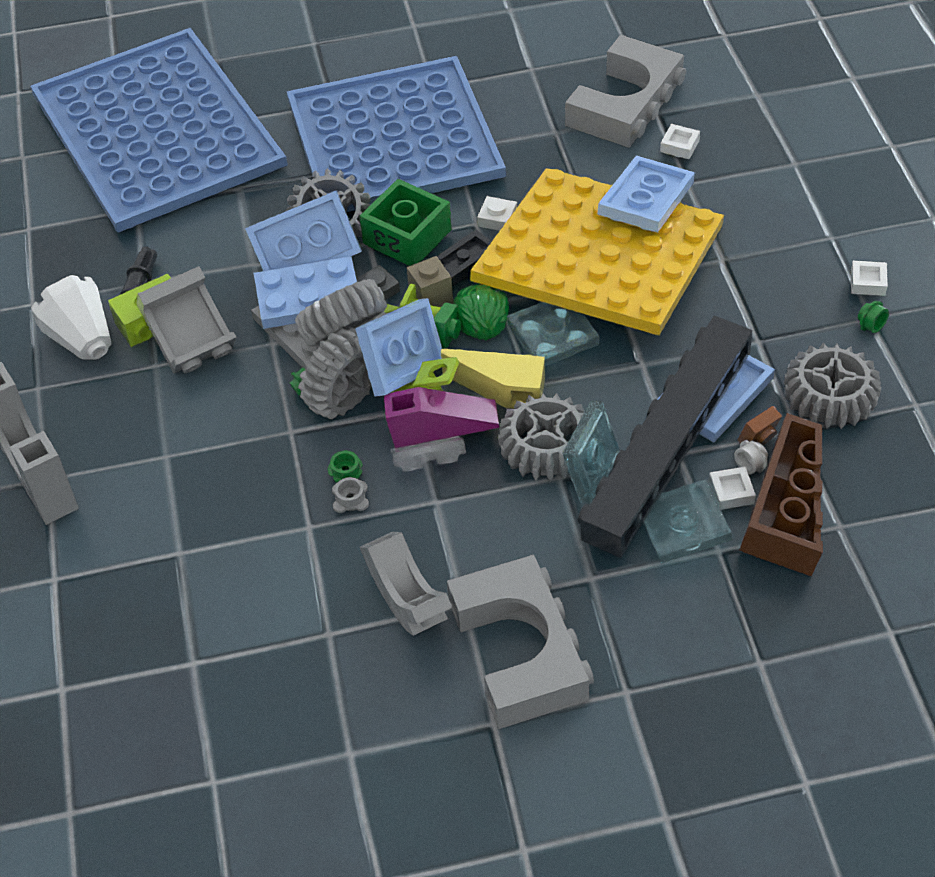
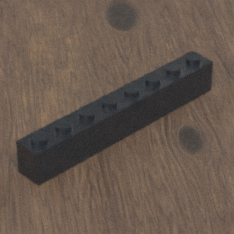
(664, 437)

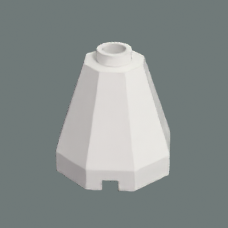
(74, 317)

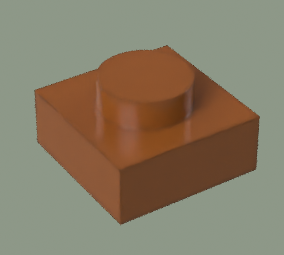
(762, 427)

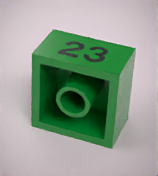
(406, 222)

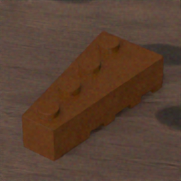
(788, 505)

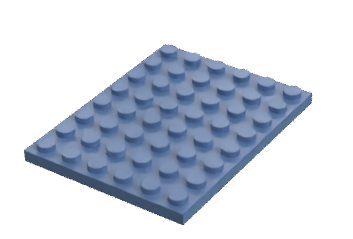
(157, 128)

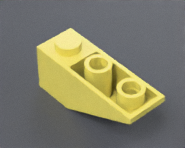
(499, 375)

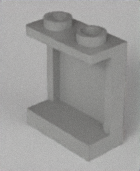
(185, 321)

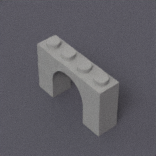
(626, 117)
(32, 456)
(522, 593)

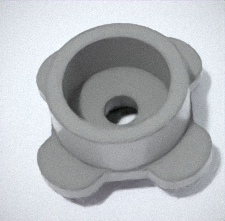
(346, 488)

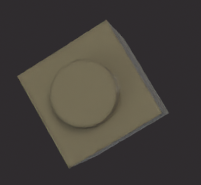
(431, 281)

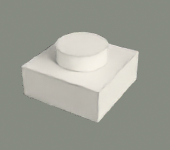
(680, 141)
(495, 213)
(869, 278)
(732, 488)

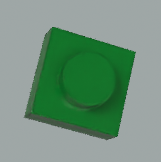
(447, 324)

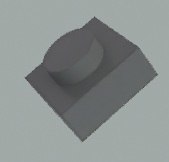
(383, 279)

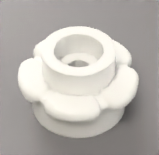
(752, 456)

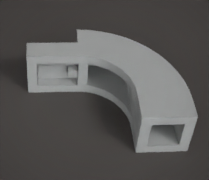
(403, 585)

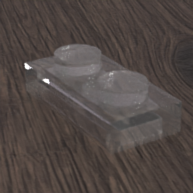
(443, 450)

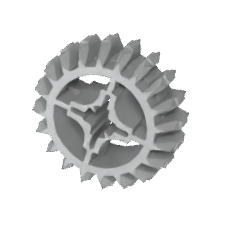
(321, 185)
(342, 309)
(335, 375)
(853, 391)
(547, 426)

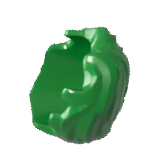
(482, 311)

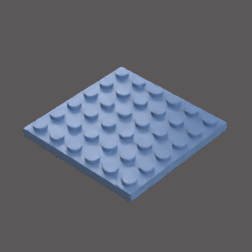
(398, 125)

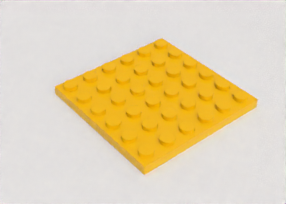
(592, 265)

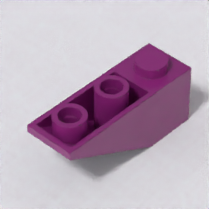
(432, 415)

